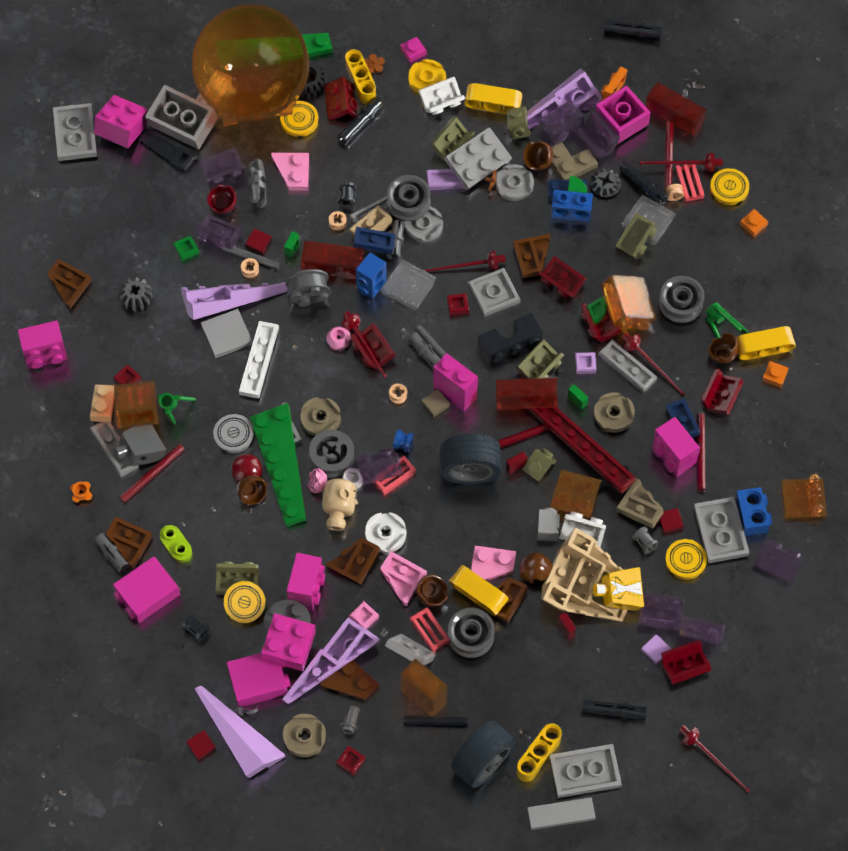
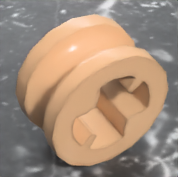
(674, 192)
(335, 226)
(249, 262)
(393, 397)

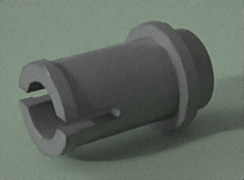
(350, 719)

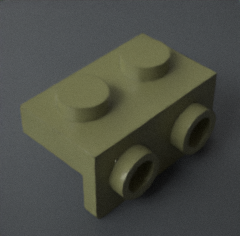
(451, 138)
(636, 235)
(539, 361)
(231, 573)

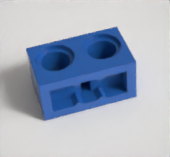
(571, 206)
(371, 275)
(749, 511)

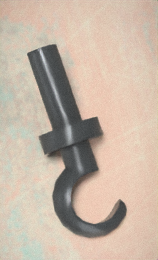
(241, 710)

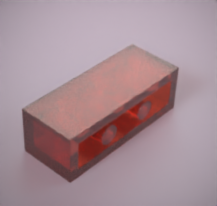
(675, 108)
(331, 258)
(527, 393)

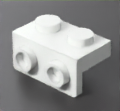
(441, 95)
(593, 527)

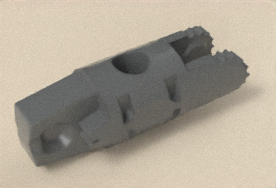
(257, 183)

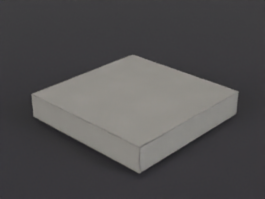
(494, 292)
(226, 333)
(410, 649)

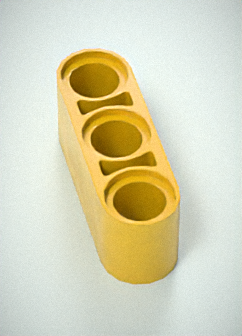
(358, 69)
(492, 98)
(765, 343)
(478, 590)
(537, 762)

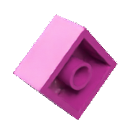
(624, 113)
(120, 121)
(42, 344)
(675, 447)
(306, 580)
(288, 642)

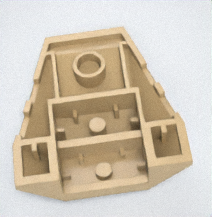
(574, 572)

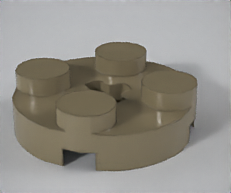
(320, 406)
(614, 423)
(295, 727)

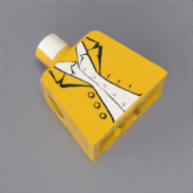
(621, 589)

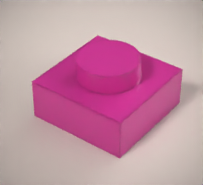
(413, 49)

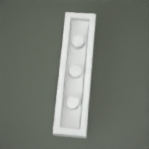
(258, 359)

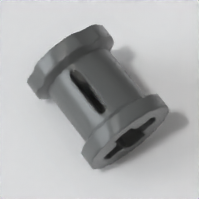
(645, 540)

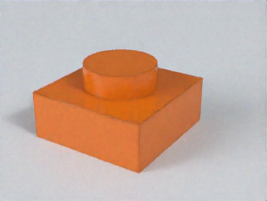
(754, 222)
(775, 374)

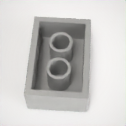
(181, 117)

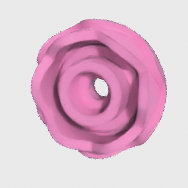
(334, 342)
(317, 480)

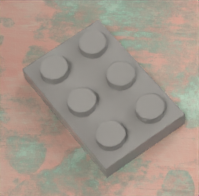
(74, 132)
(477, 158)
(721, 529)
(585, 770)

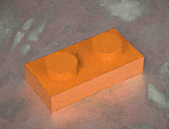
(615, 83)

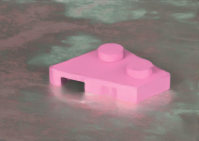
(293, 169)
(492, 562)
(402, 576)

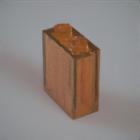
(628, 302)
(136, 404)
(424, 688)

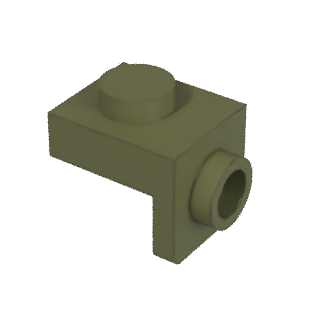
(518, 122)
(539, 463)

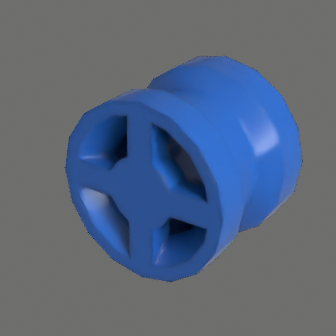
(403, 441)

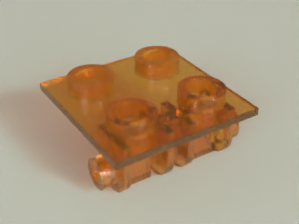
(575, 493)
(804, 497)

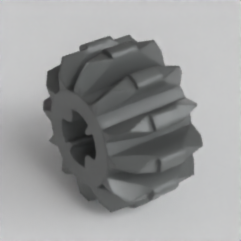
(135, 287)

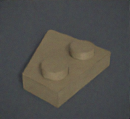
(640, 505)

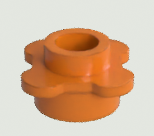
(81, 486)

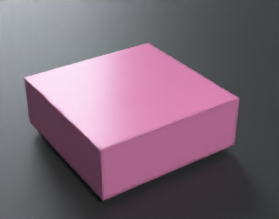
(364, 615)

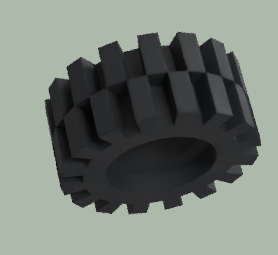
(318, 84)

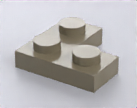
(575, 165)

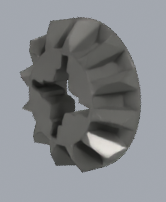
(610, 188)

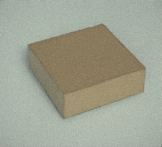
(435, 403)

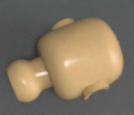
(339, 502)

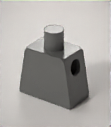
(140, 446)

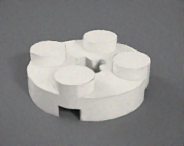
(386, 521)

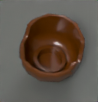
(538, 155)
(723, 349)
(251, 489)
(535, 567)
(432, 590)

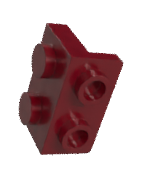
(340, 98)
(563, 277)
(604, 329)
(377, 345)
(721, 393)
(685, 662)

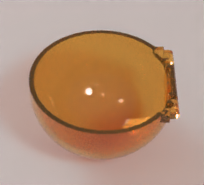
(250, 64)

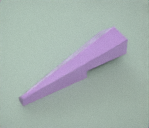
(576, 88)
(224, 297)
(343, 647)
(246, 744)

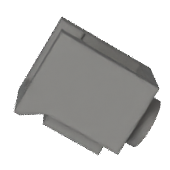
(548, 525)

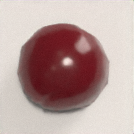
(222, 199)
(245, 465)

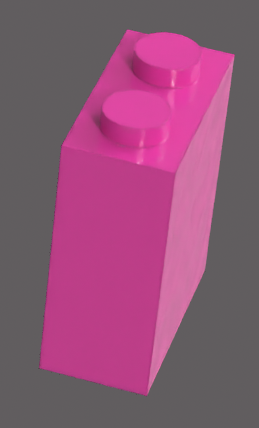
(455, 382)
(145, 590)
(257, 680)

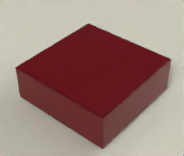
(258, 241)
(457, 304)
(126, 376)
(516, 462)
(671, 521)
(567, 625)
(201, 745)
(350, 760)

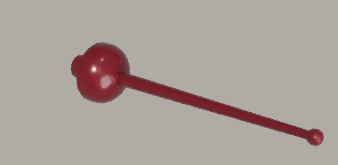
(709, 162)
(492, 261)
(352, 322)
(633, 343)
(692, 737)

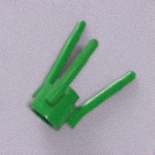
(719, 314)
(169, 403)

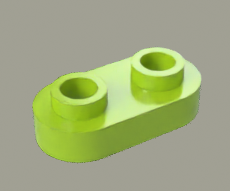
(174, 543)

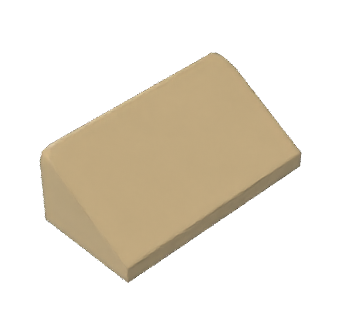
(375, 220)

